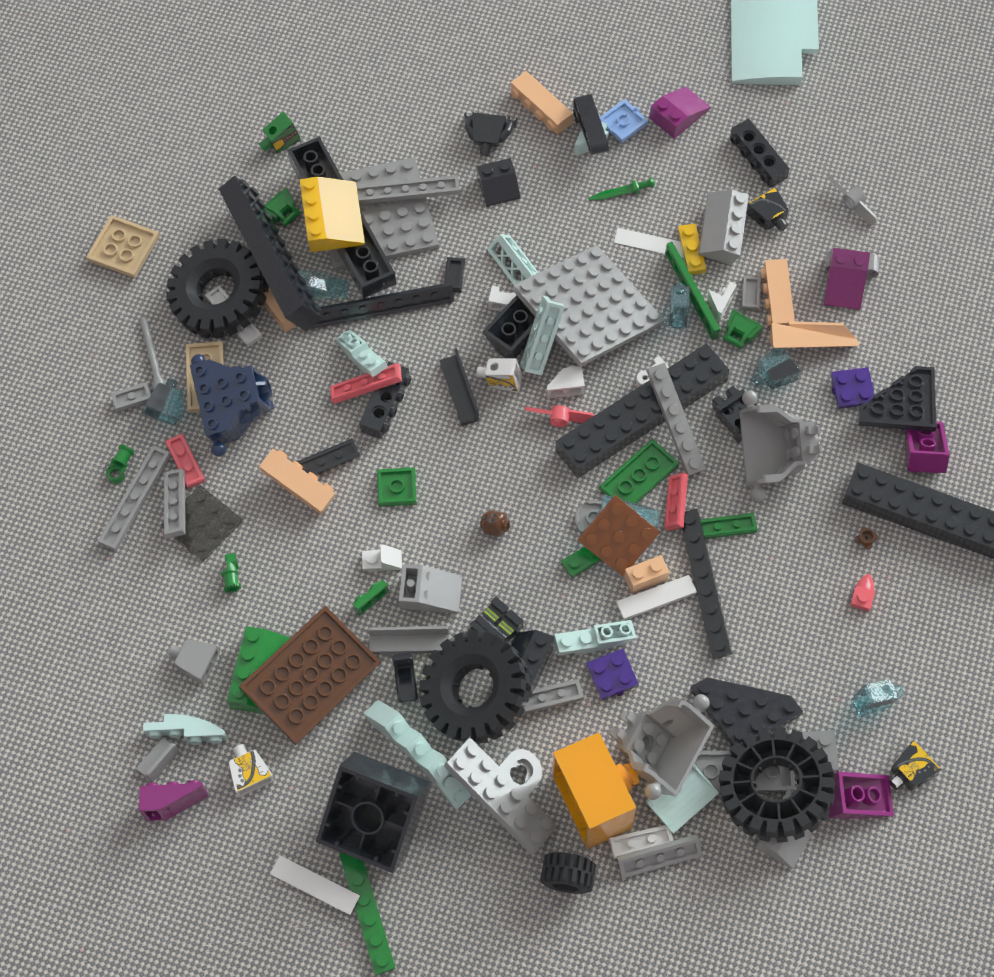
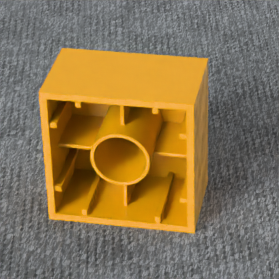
(595, 789)

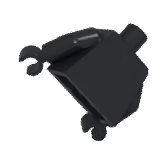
(488, 130)

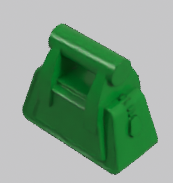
(280, 206)
(743, 328)

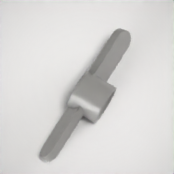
(854, 200)

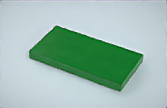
(640, 473)

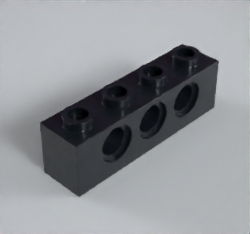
(766, 155)
(378, 426)

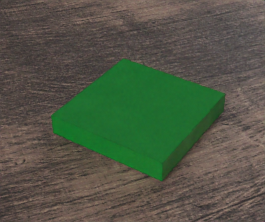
(396, 487)

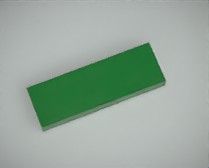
(729, 525)

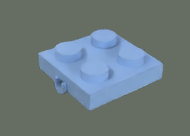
(624, 121)

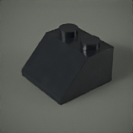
(498, 182)

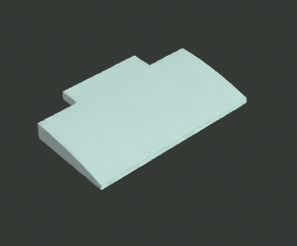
(771, 40)

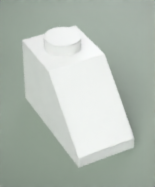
(567, 383)

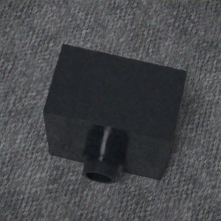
(373, 811)

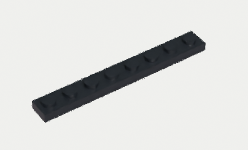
(385, 304)
(706, 585)

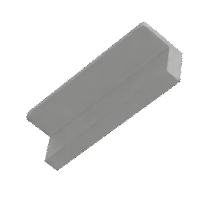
(407, 639)

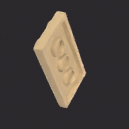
(210, 350)

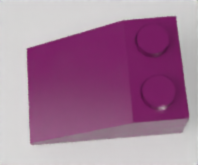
(677, 111)
(846, 278)
(927, 450)
(861, 796)

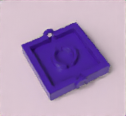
(852, 387)
(612, 674)

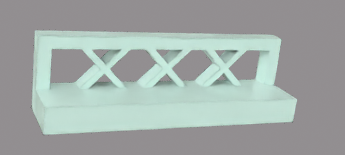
(516, 255)
(541, 336)

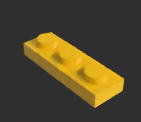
(690, 246)

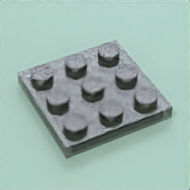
(206, 523)

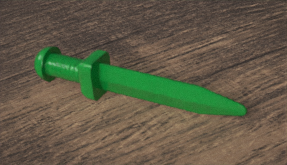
(633, 187)

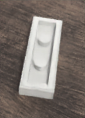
(639, 840)

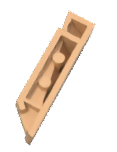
(811, 335)

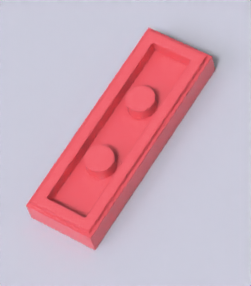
(184, 459)
(676, 501)

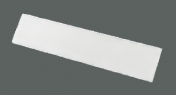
(645, 241)
(315, 885)

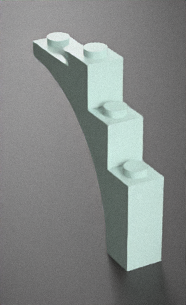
(418, 750)

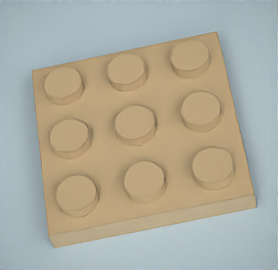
(123, 246)

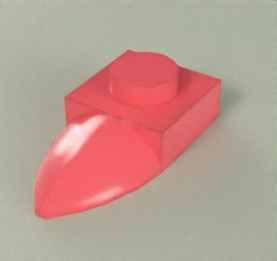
(863, 593)

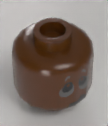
(494, 523)

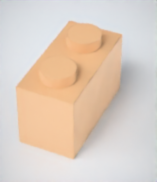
(646, 574)

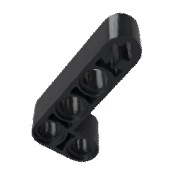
(588, 117)

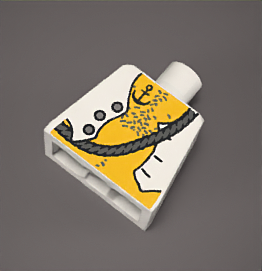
(502, 374)
(248, 771)

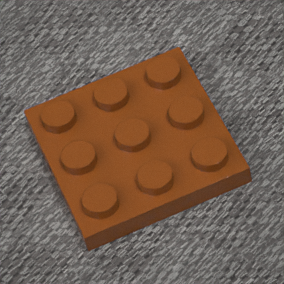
(618, 535)

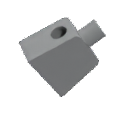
(195, 659)

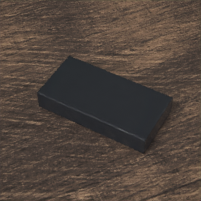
(455, 273)

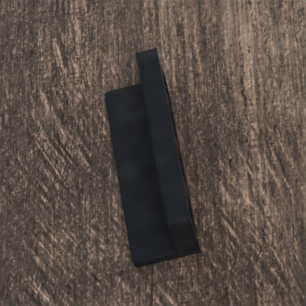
(460, 389)

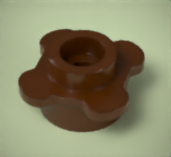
(865, 532)

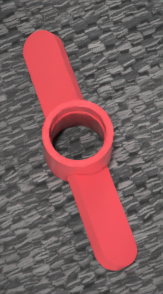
(562, 415)

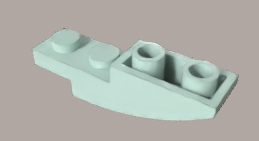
(360, 354)
(594, 639)
(193, 729)

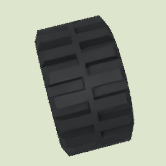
(568, 873)

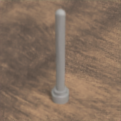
(151, 353)

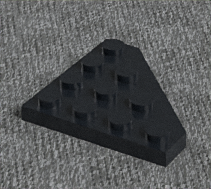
(905, 404)
(745, 709)

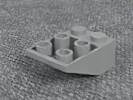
(429, 589)

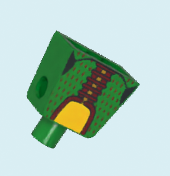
(279, 134)

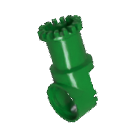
(119, 463)
(230, 574)

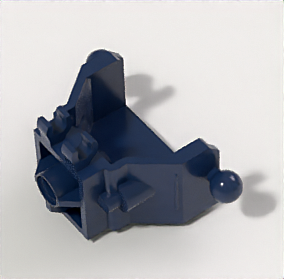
(228, 399)

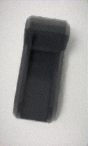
(405, 677)

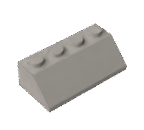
(723, 225)

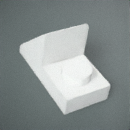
(720, 302)
(382, 560)

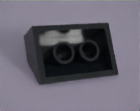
(510, 329)
(535, 650)

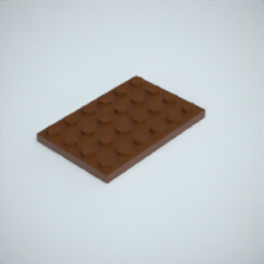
(309, 675)

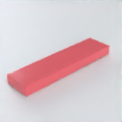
(365, 384)

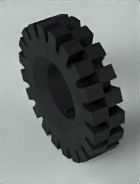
(195, 273)
(448, 670)
(778, 817)

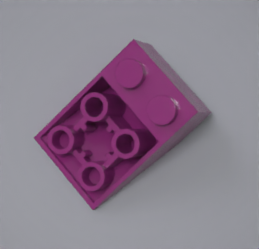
(168, 800)

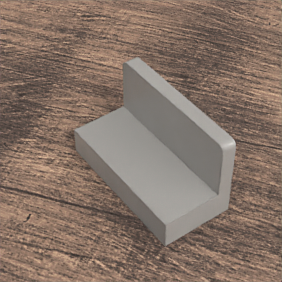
(157, 759)

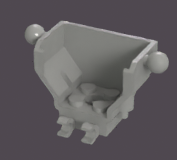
(774, 444)
(664, 743)

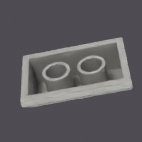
(785, 852)

